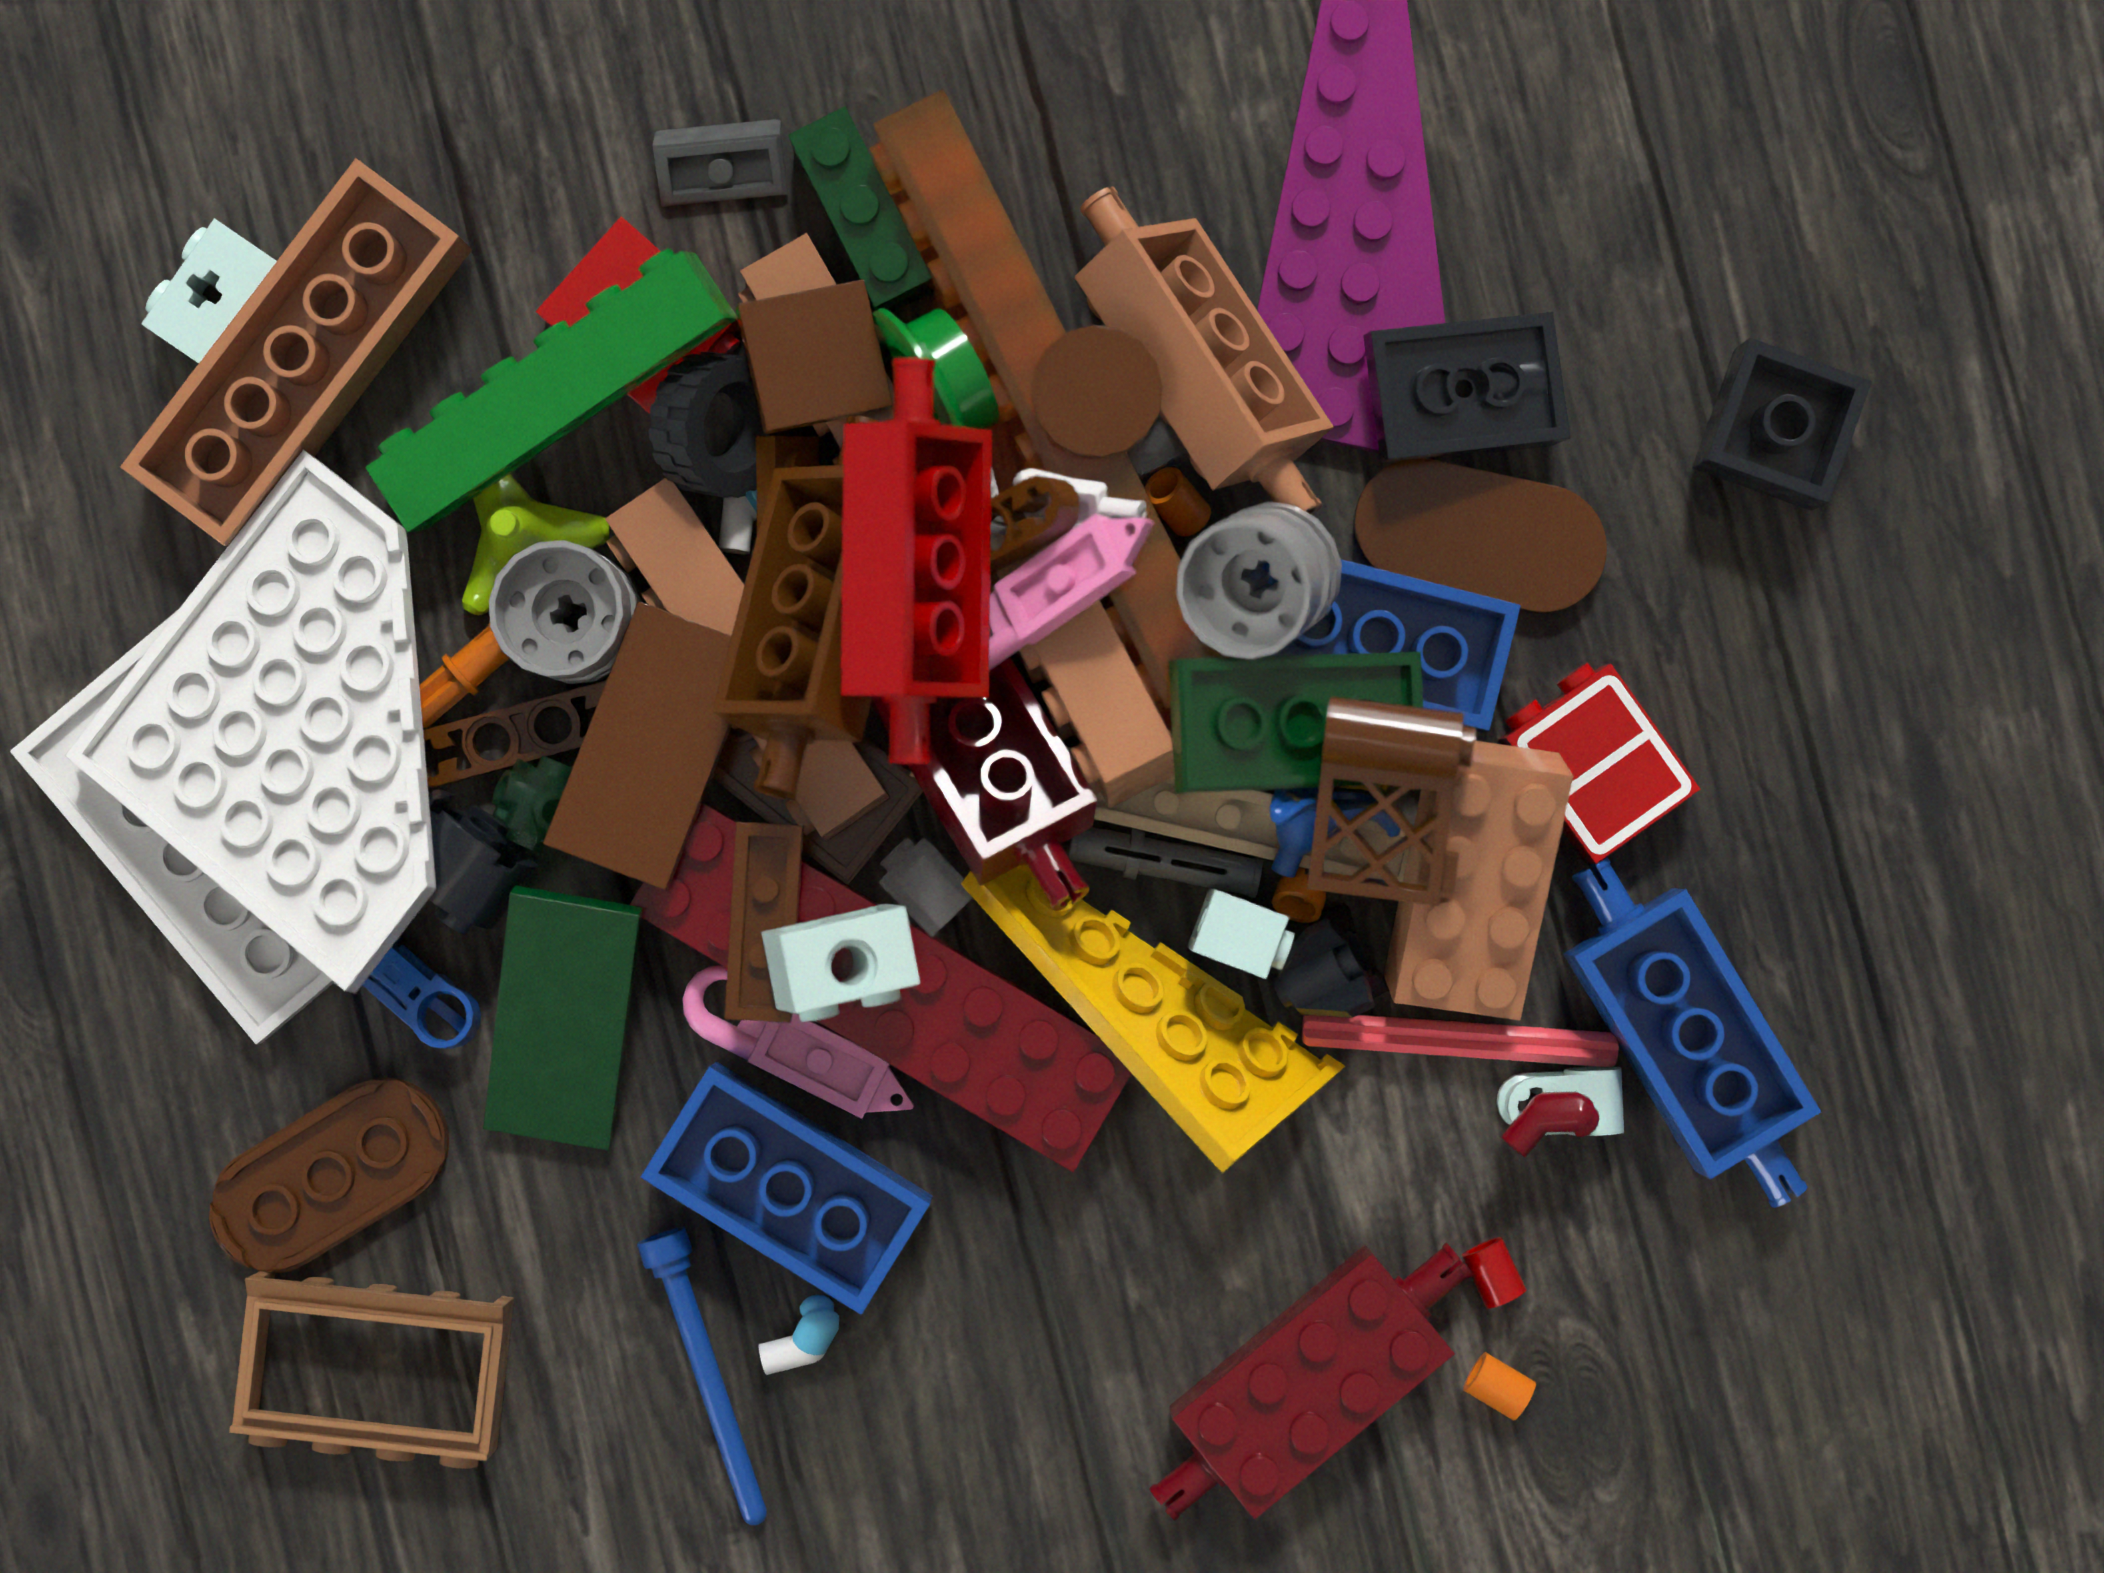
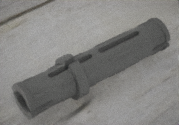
(1239, 875)

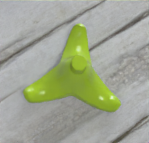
(515, 522)

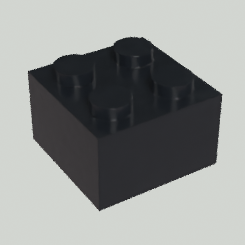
(1782, 424)

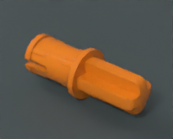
(460, 675)

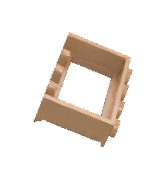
(376, 1304)

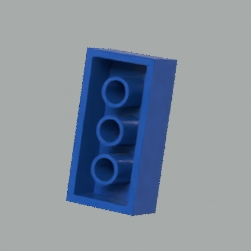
(1458, 632)
(787, 1187)

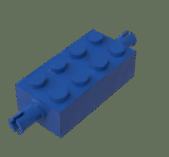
(1691, 1032)

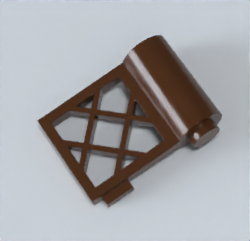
(1399, 749)

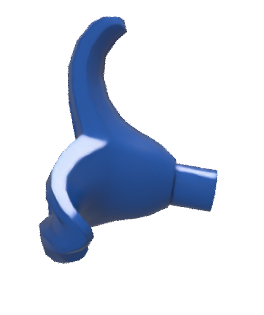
(1295, 815)

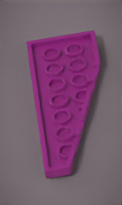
(1352, 212)

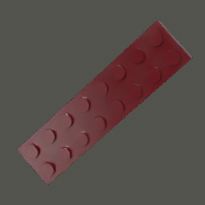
(954, 1031)

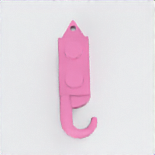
(1062, 582)
(799, 1054)

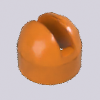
(1297, 901)

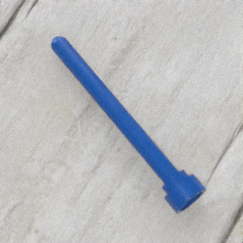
(668, 1258)

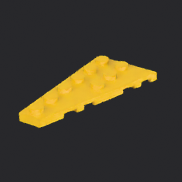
(1163, 1017)

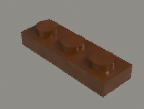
(762, 900)

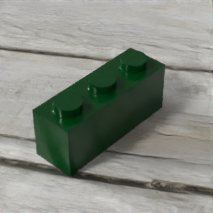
(861, 211)

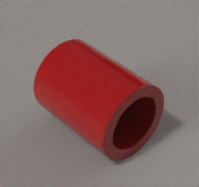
(1494, 1272)

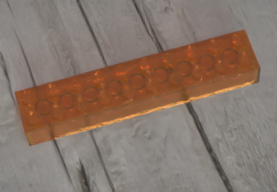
(1010, 327)

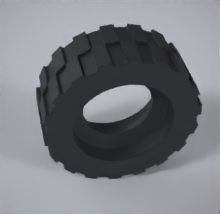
(680, 418)

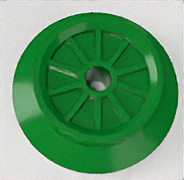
(960, 382)

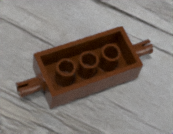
(788, 629)

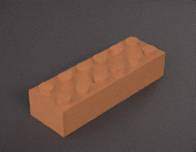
(297, 352)

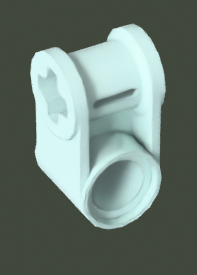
(1600, 1084)

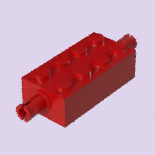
(915, 560)

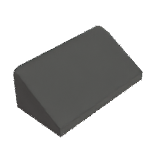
(720, 162)

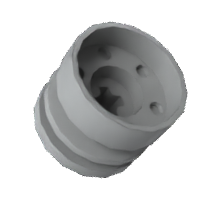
(536, 595)
(1229, 595)

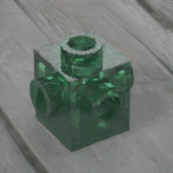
(529, 800)

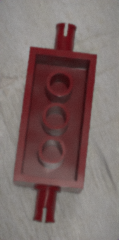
(1005, 784)
(1310, 1381)

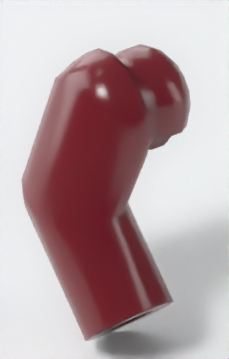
(1551, 1113)

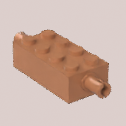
(1218, 362)

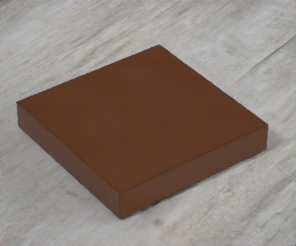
(814, 356)

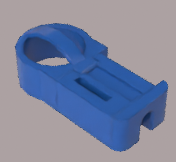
(411, 987)

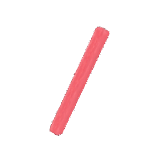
(1462, 1039)

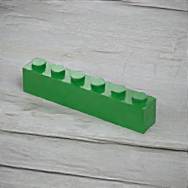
(551, 390)

